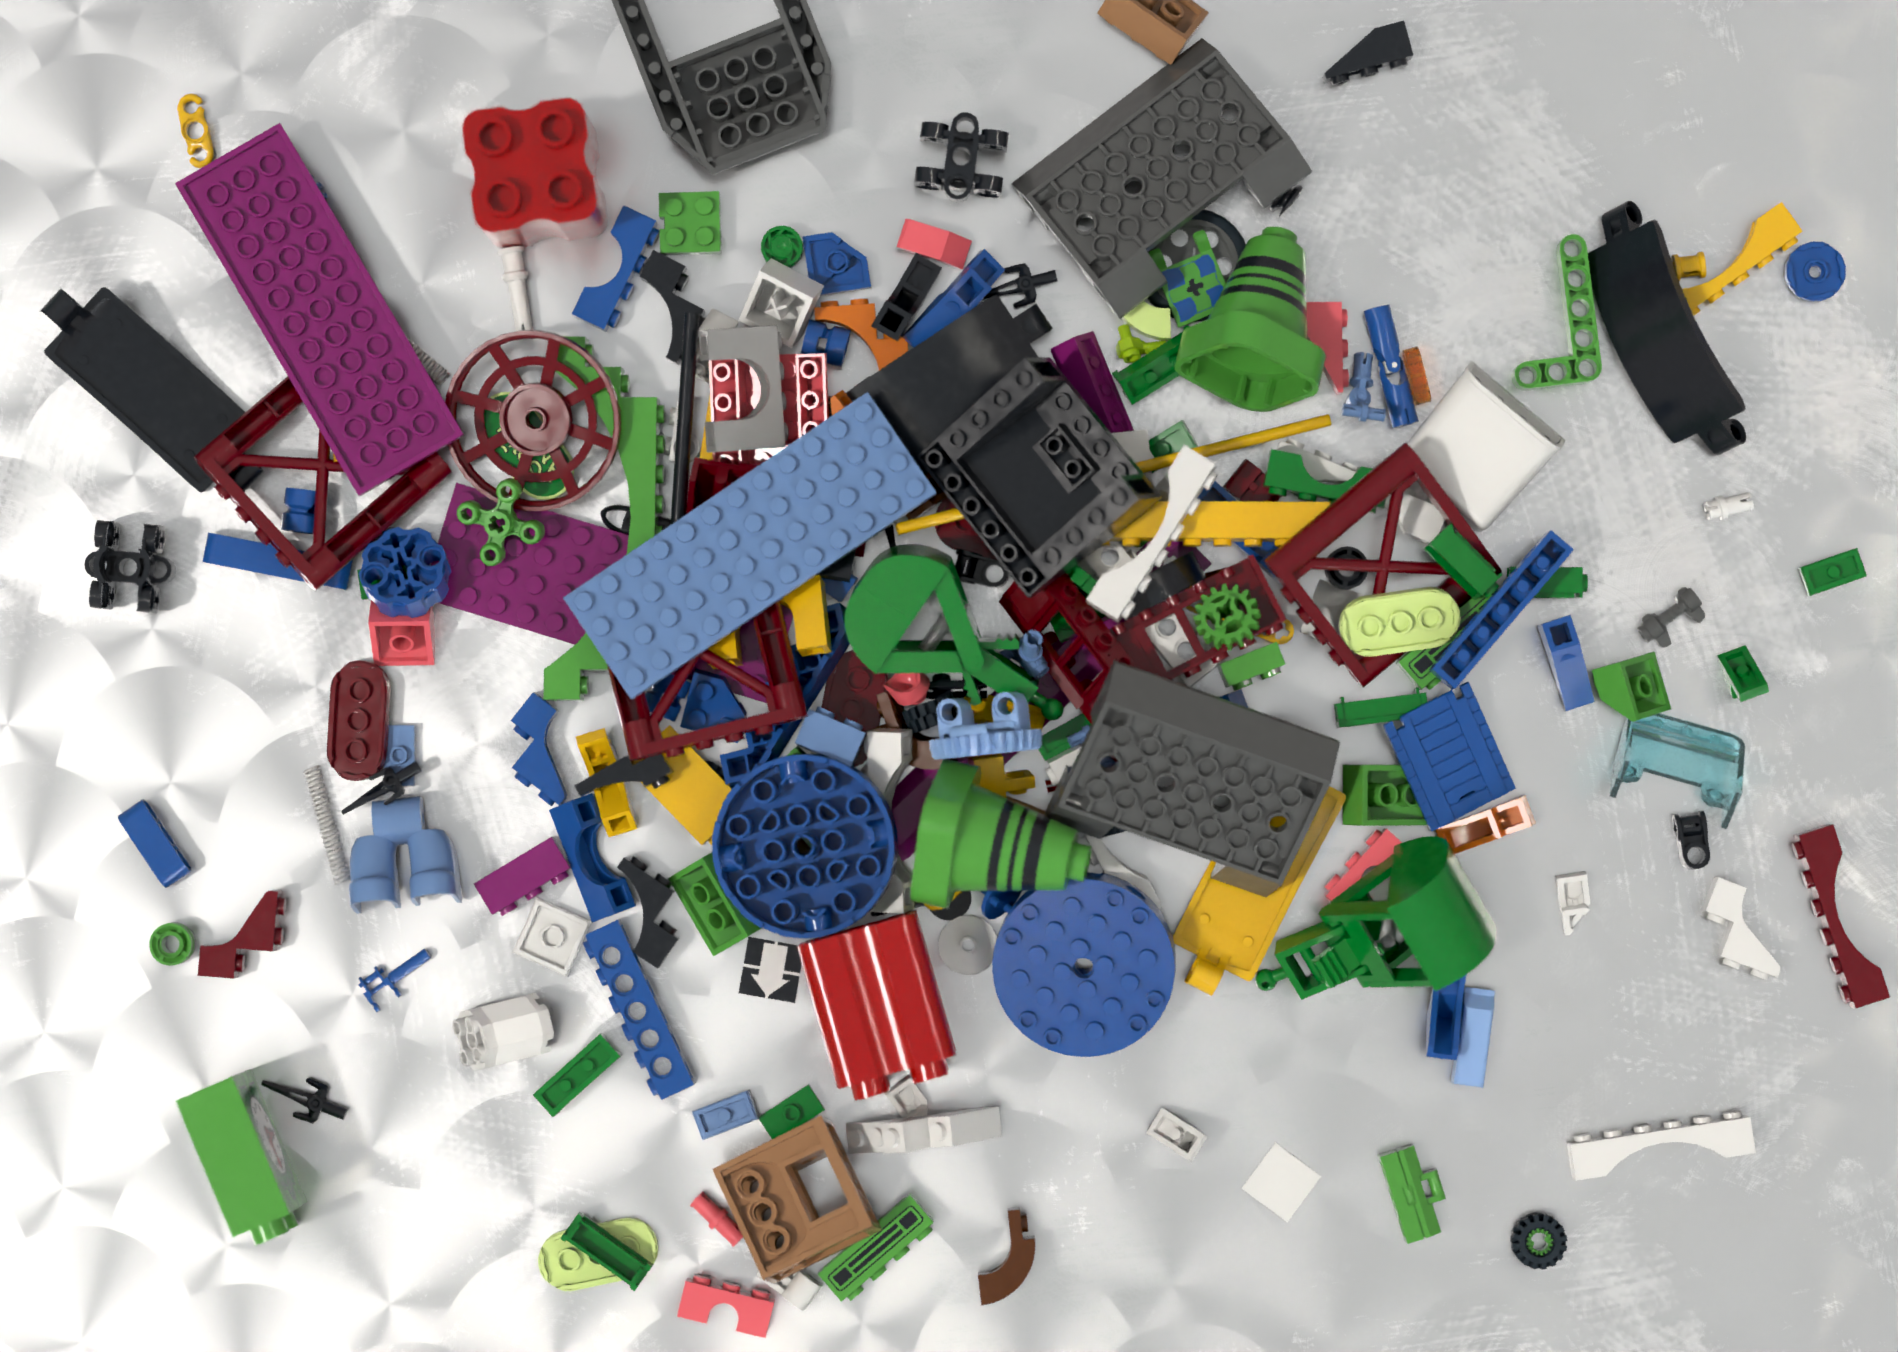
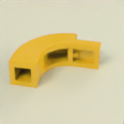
(614, 799)

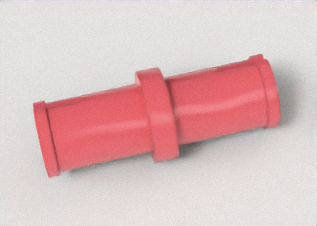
(717, 1218)

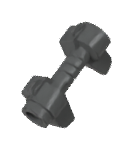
(1654, 626)

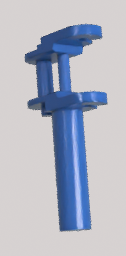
(393, 977)

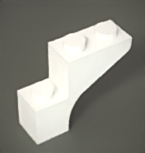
(1738, 943)

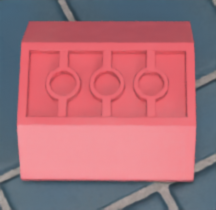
(737, 390)

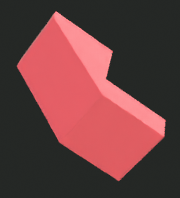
(934, 243)

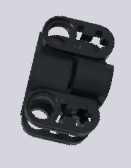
(955, 141)
(107, 540)

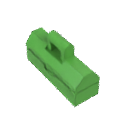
(1404, 1184)

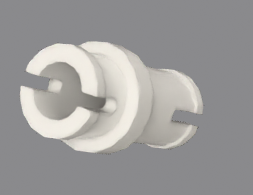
(1722, 507)

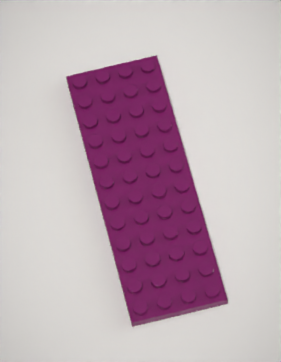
(319, 309)
(534, 578)

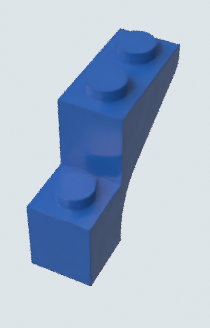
(536, 762)
(1444, 1021)

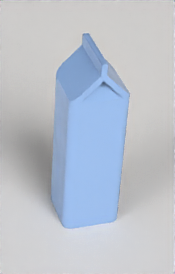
(1474, 1037)

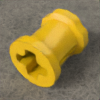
(1689, 265)

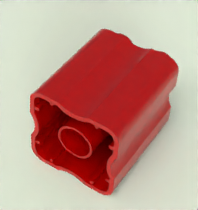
(535, 173)
(878, 1004)

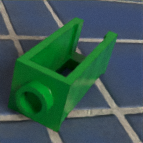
(1463, 563)
(1562, 583)

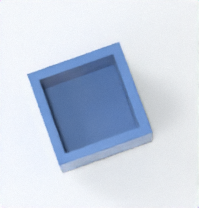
(830, 737)

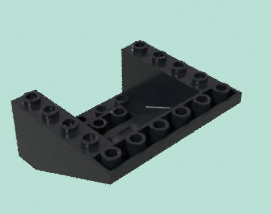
(1038, 474)

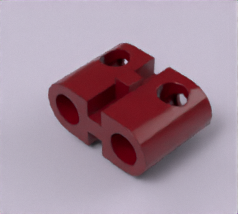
(1247, 484)

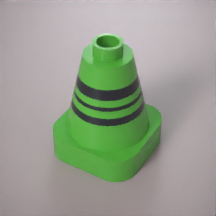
(1256, 335)
(988, 842)

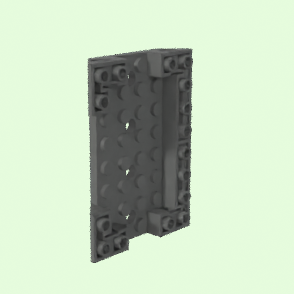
(1138, 144)
(1210, 753)

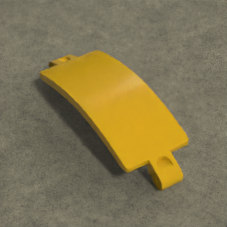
(1234, 926)

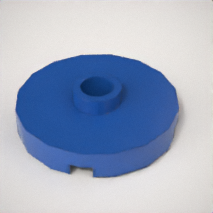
(1830, 266)

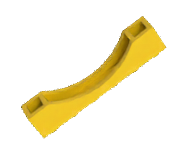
(1766, 235)

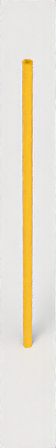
(1154, 464)

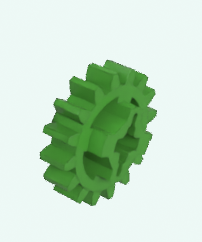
(1220, 606)

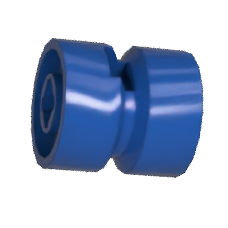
(836, 342)
(300, 511)
(657, 691)

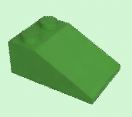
(1378, 797)

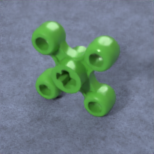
(496, 533)

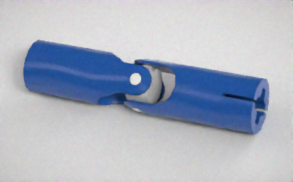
(1387, 350)

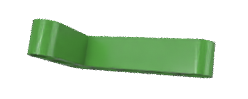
(1573, 324)

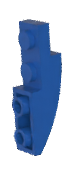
(957, 299)

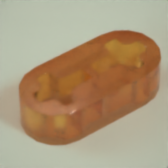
(1416, 375)

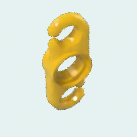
(186, 120)

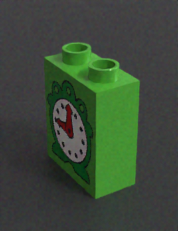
(243, 1157)

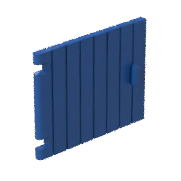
(1449, 757)

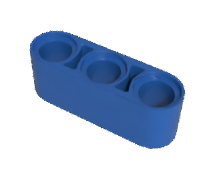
(154, 843)

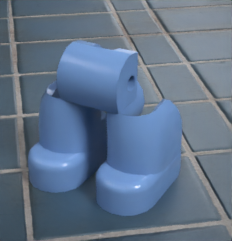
(374, 857)

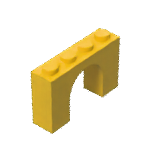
(810, 621)

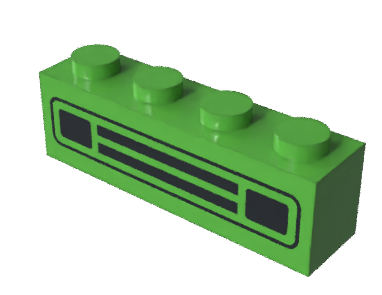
(1418, 662)
(867, 1257)

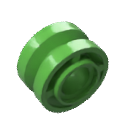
(158, 946)

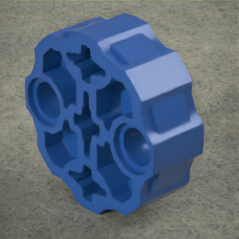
(386, 562)

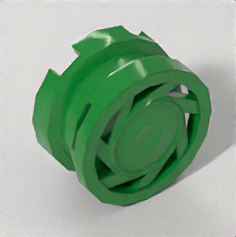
(782, 245)

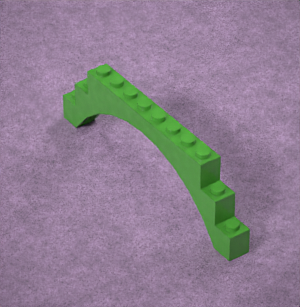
(639, 454)

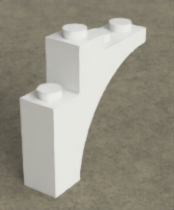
(924, 1132)

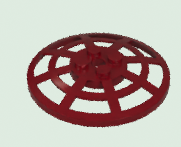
(515, 422)

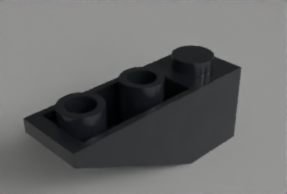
(1380, 48)

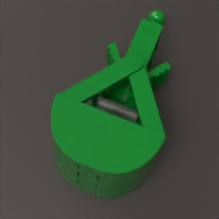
(890, 599)
(1428, 903)

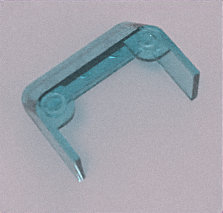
(1683, 754)

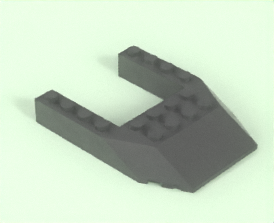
(738, 93)

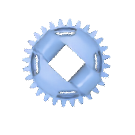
(964, 738)

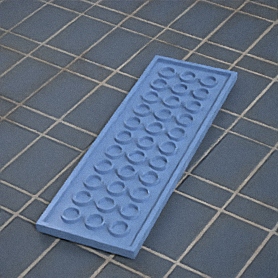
(749, 545)

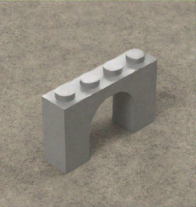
(765, 424)

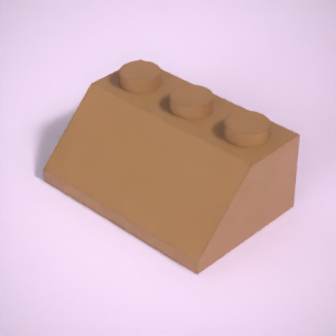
(1156, 24)

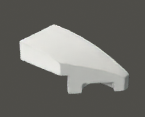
(1573, 898)
(907, 1098)

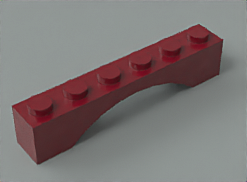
(1820, 856)

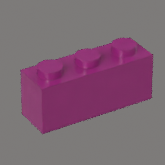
(523, 877)

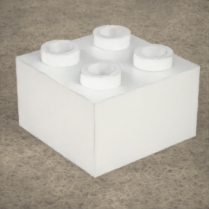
(781, 299)

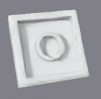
(551, 937)

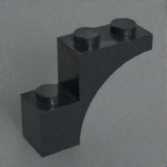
(666, 277)
(654, 892)

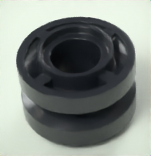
(1343, 582)

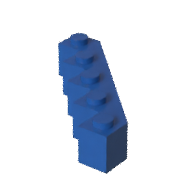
(812, 674)

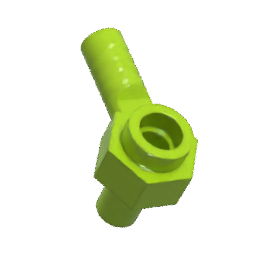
(1130, 347)

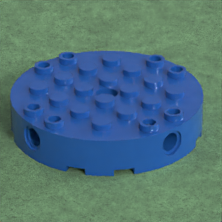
(849, 857)
(1077, 1007)

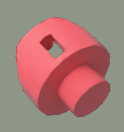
(908, 688)

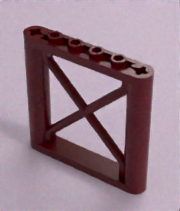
(1300, 551)
(322, 559)
(782, 696)

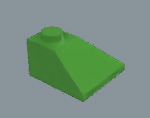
(1633, 687)

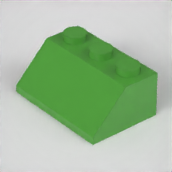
(709, 907)

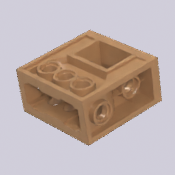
(793, 1213)

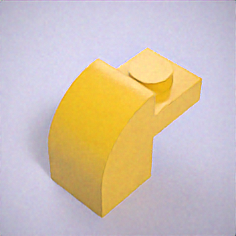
(997, 780)

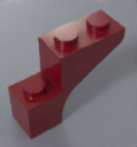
(258, 933)

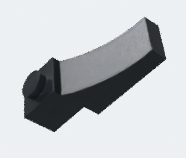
(649, 771)

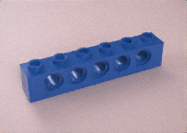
(1501, 609)
(680, 1075)

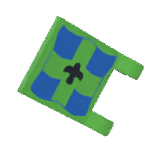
(1192, 283)

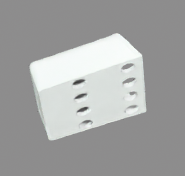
(1483, 446)

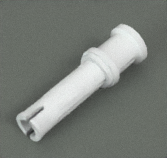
(515, 277)

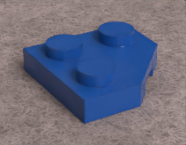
(835, 264)
(710, 702)

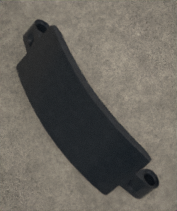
(1659, 334)
(951, 370)
(143, 381)

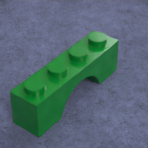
(1287, 474)

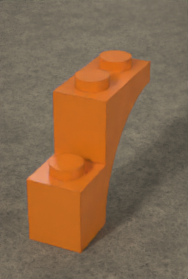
(859, 318)

